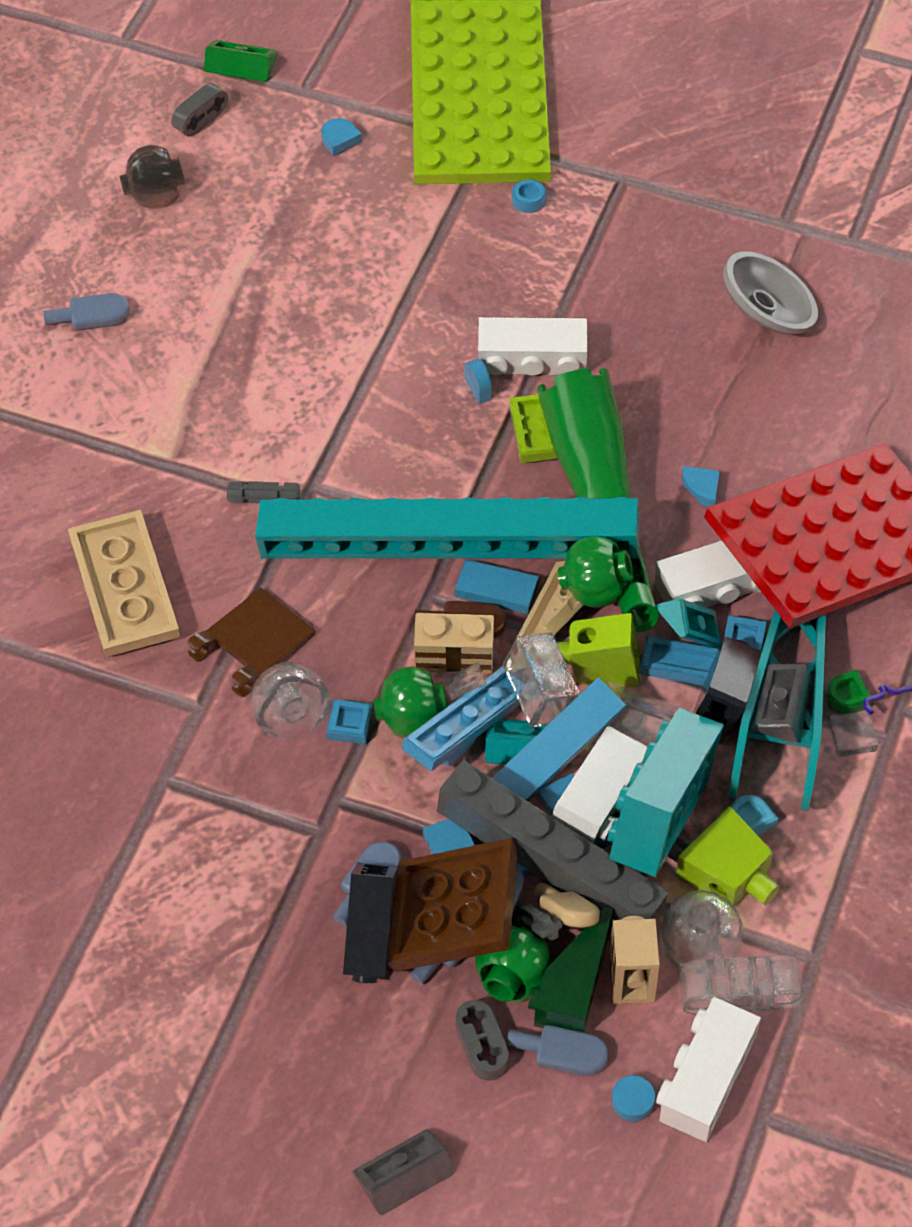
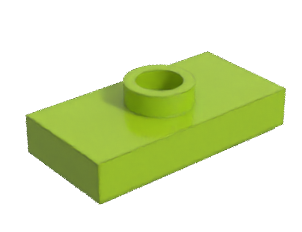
(530, 429)

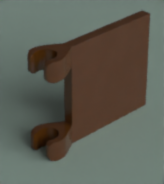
(255, 634)

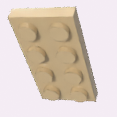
(123, 583)

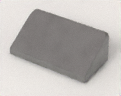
(783, 701)
(404, 1171)

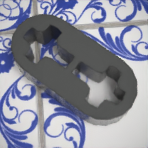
(199, 109)
(490, 1036)

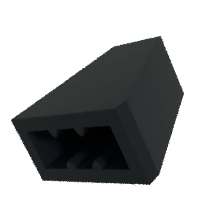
(728, 684)
(369, 921)

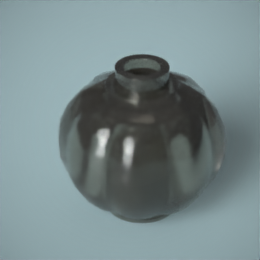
(152, 177)

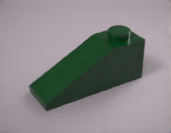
(572, 979)

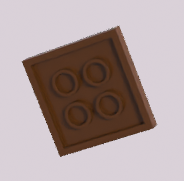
(453, 905)

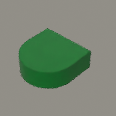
(847, 693)

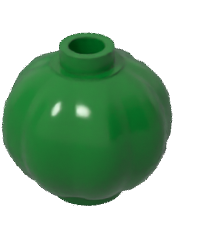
(595, 571)
(409, 700)
(516, 971)

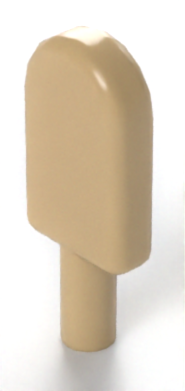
(567, 906)

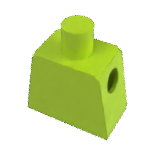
(603, 649)
(729, 861)

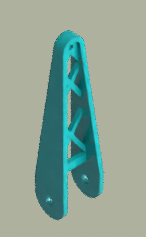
(813, 722)

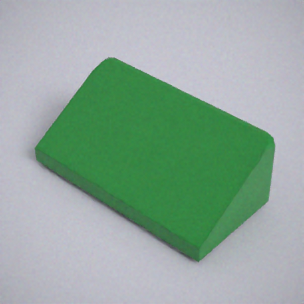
(239, 60)

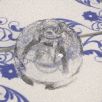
(288, 700)
(701, 928)

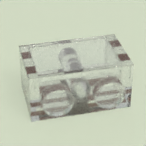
(540, 677)

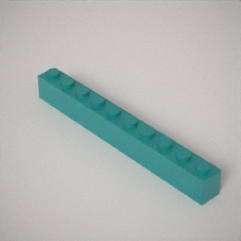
(441, 527)

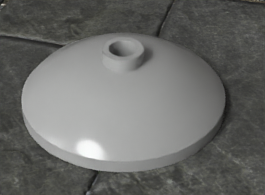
(769, 293)

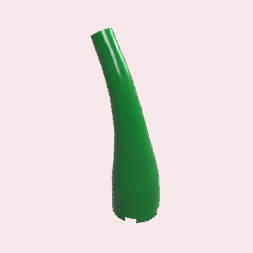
(592, 453)

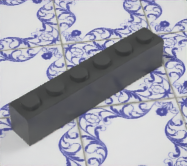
(546, 845)

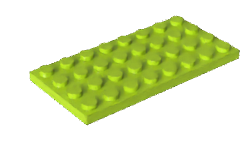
(479, 92)

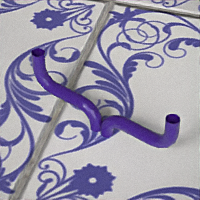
(883, 689)

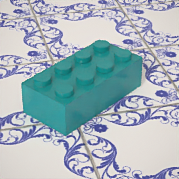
(664, 791)

